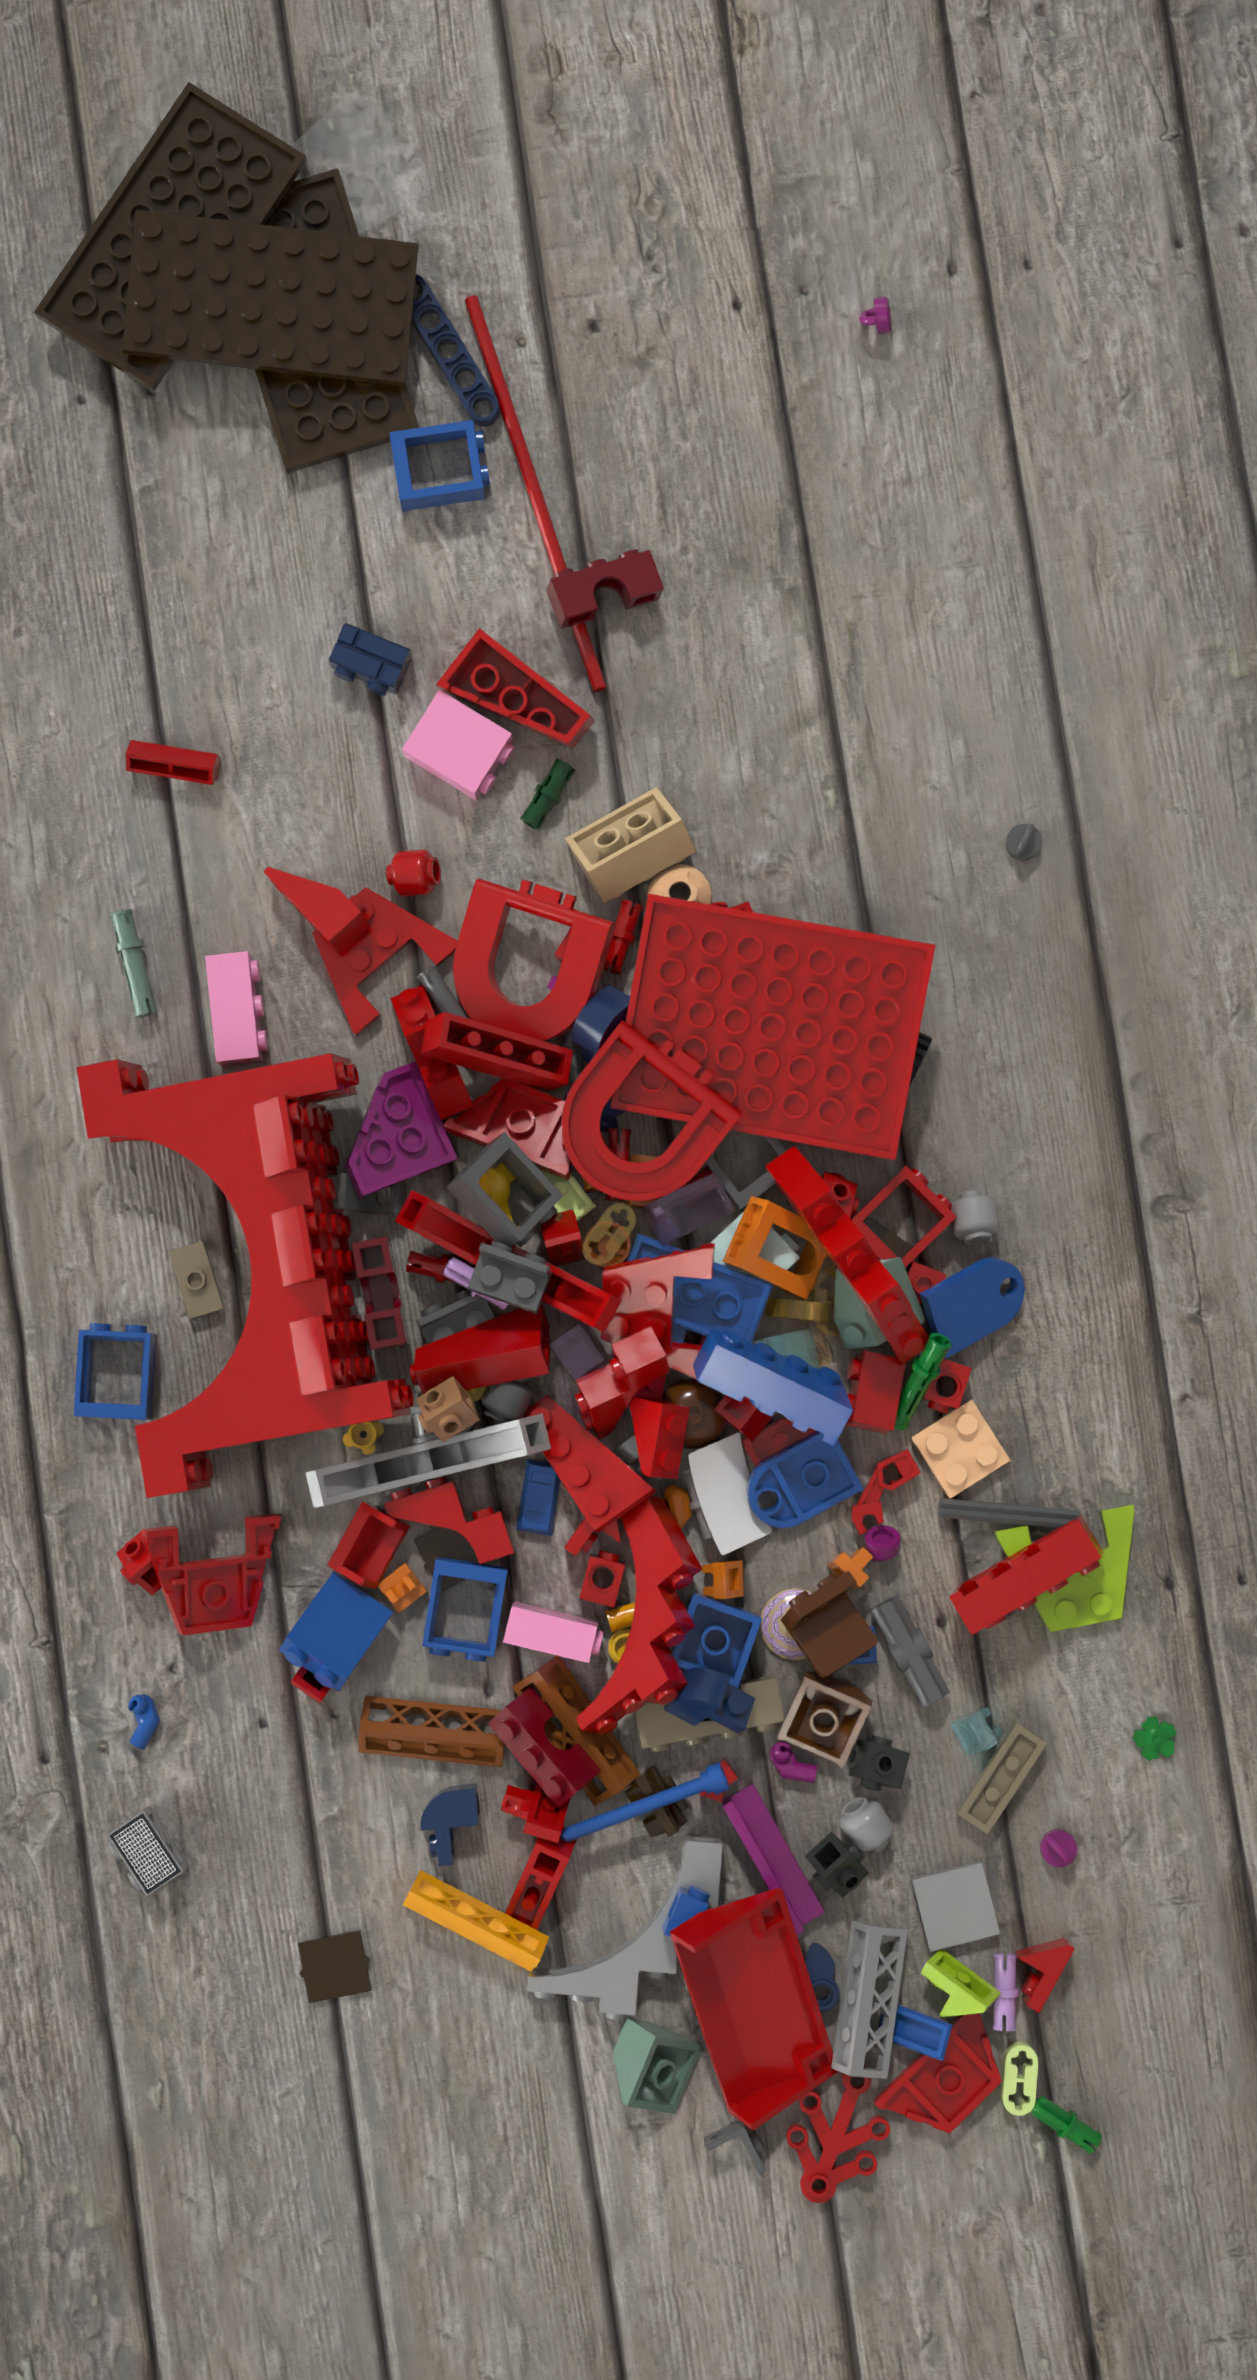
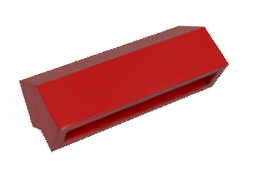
(173, 757)

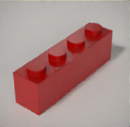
(496, 1051)

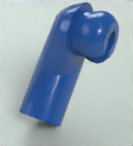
(147, 1719)

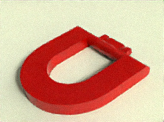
(480, 942)
(599, 1083)

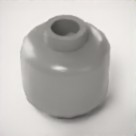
(975, 1218)
(866, 1824)

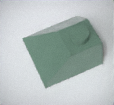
(852, 1318)
(653, 2065)

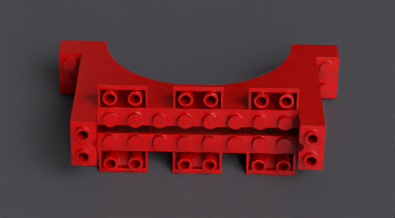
(271, 1155)

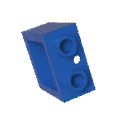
(443, 494)
(82, 1403)
(468, 1570)

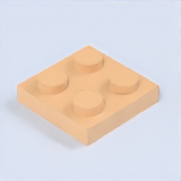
(960, 1449)

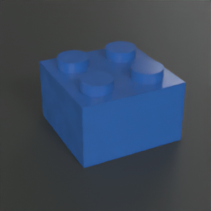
(719, 1639)

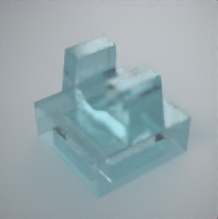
(975, 1732)

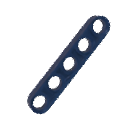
(455, 365)

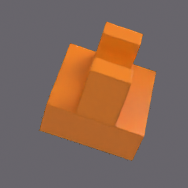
(854, 1564)
(726, 1579)
(402, 1587)

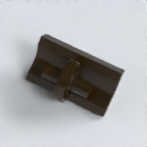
(662, 1820)

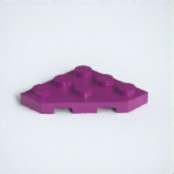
(398, 1134)

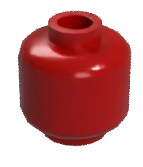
(414, 872)

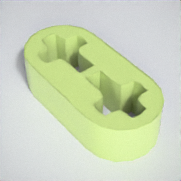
(1028, 2078)

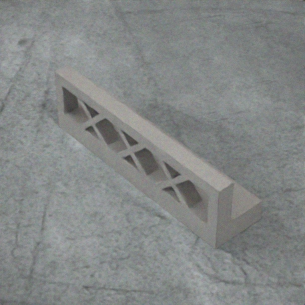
(858, 1997)

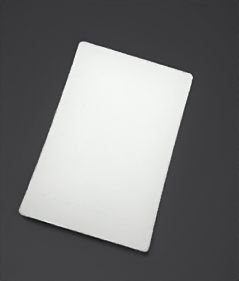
(721, 1486)

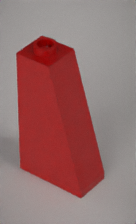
(488, 1353)

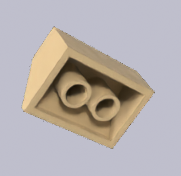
(631, 845)

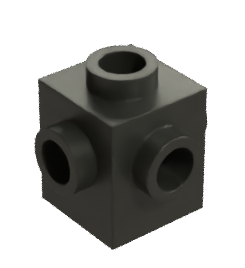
(878, 1763)
(837, 1865)

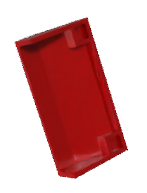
(754, 2004)

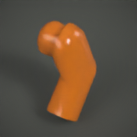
(678, 1503)

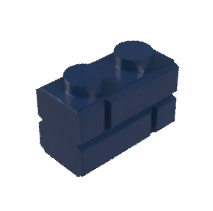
(370, 660)

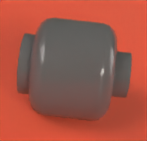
(507, 1400)

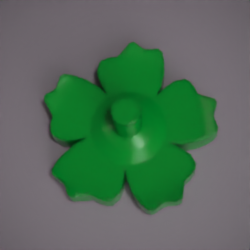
(1155, 1738)

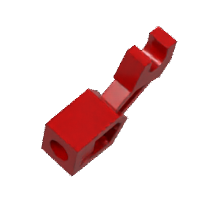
(869, 1499)

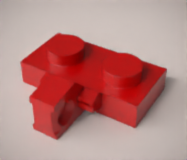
(541, 1814)

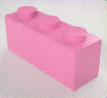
(236, 1008)

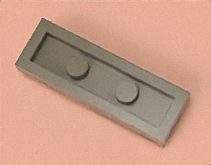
(1001, 1778)

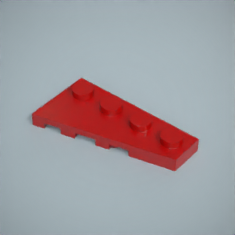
(588, 1469)

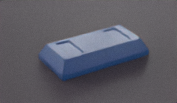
(538, 1498)
(920, 2032)

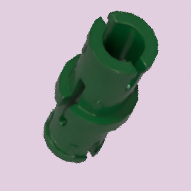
(547, 794)

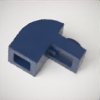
(599, 1020)
(712, 1697)
(446, 1810)

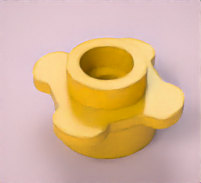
(366, 1444)

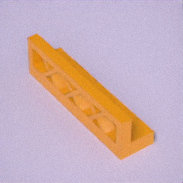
(476, 1921)

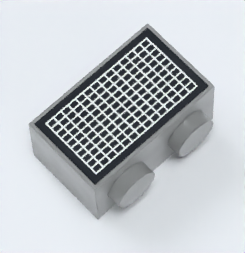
(146, 1851)

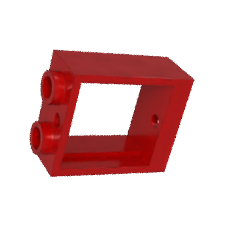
(917, 1183)

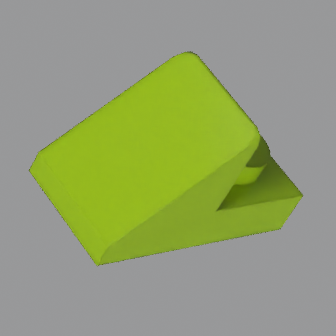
(966, 1989)

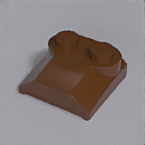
(825, 1717)

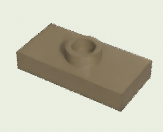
(196, 1280)

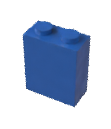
(335, 1632)

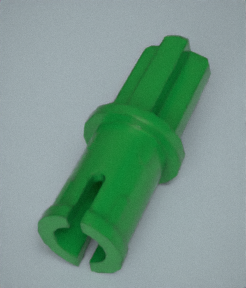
(1066, 2124)

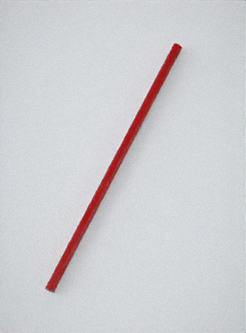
(530, 478)

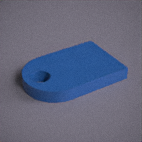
(971, 1302)
(805, 1479)

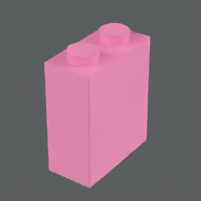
(459, 745)
(553, 1632)

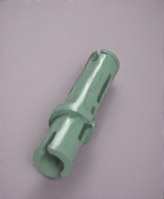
(133, 963)

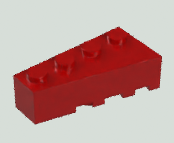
(507, 687)
(1026, 1574)

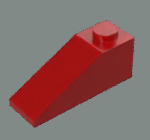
(324, 907)
(539, 1880)

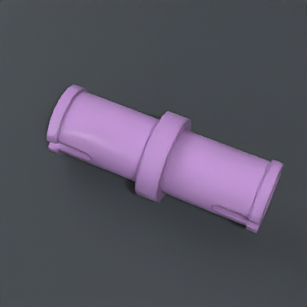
(1006, 1983)

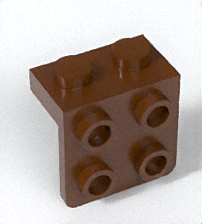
(829, 1625)

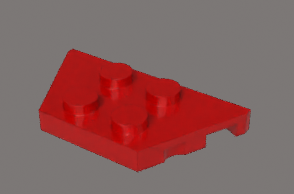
(525, 1116)
(947, 2089)

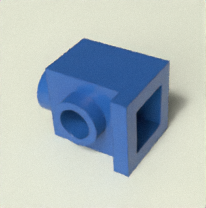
(684, 1906)

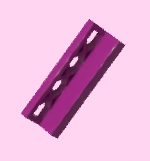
(772, 1854)

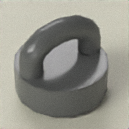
(1023, 841)

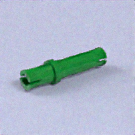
(925, 1369)

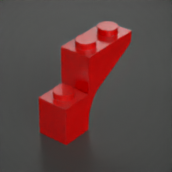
(440, 1077)
(609, 1389)
(658, 1430)
(442, 1507)

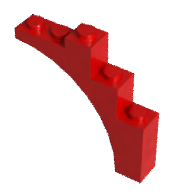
(464, 1240)
(849, 1252)
(659, 1619)

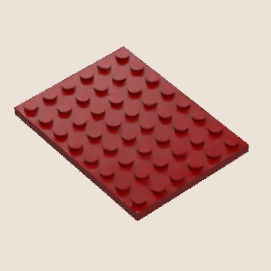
(789, 1015)

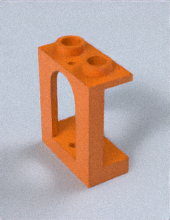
(750, 1238)

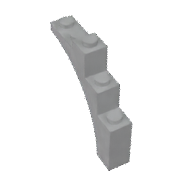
(428, 1460)
(617, 1973)

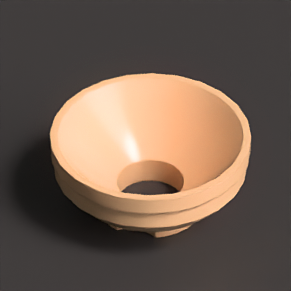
(684, 874)

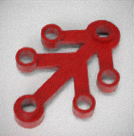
(834, 2142)

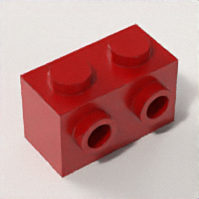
(874, 1391)

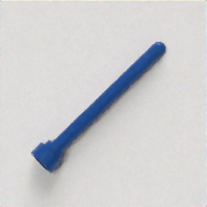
(710, 1781)

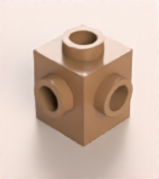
(447, 1409)

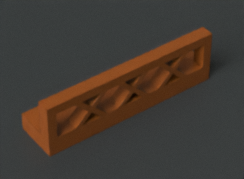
(567, 1701)
(430, 1739)

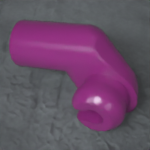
(788, 1766)

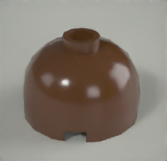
(703, 1422)

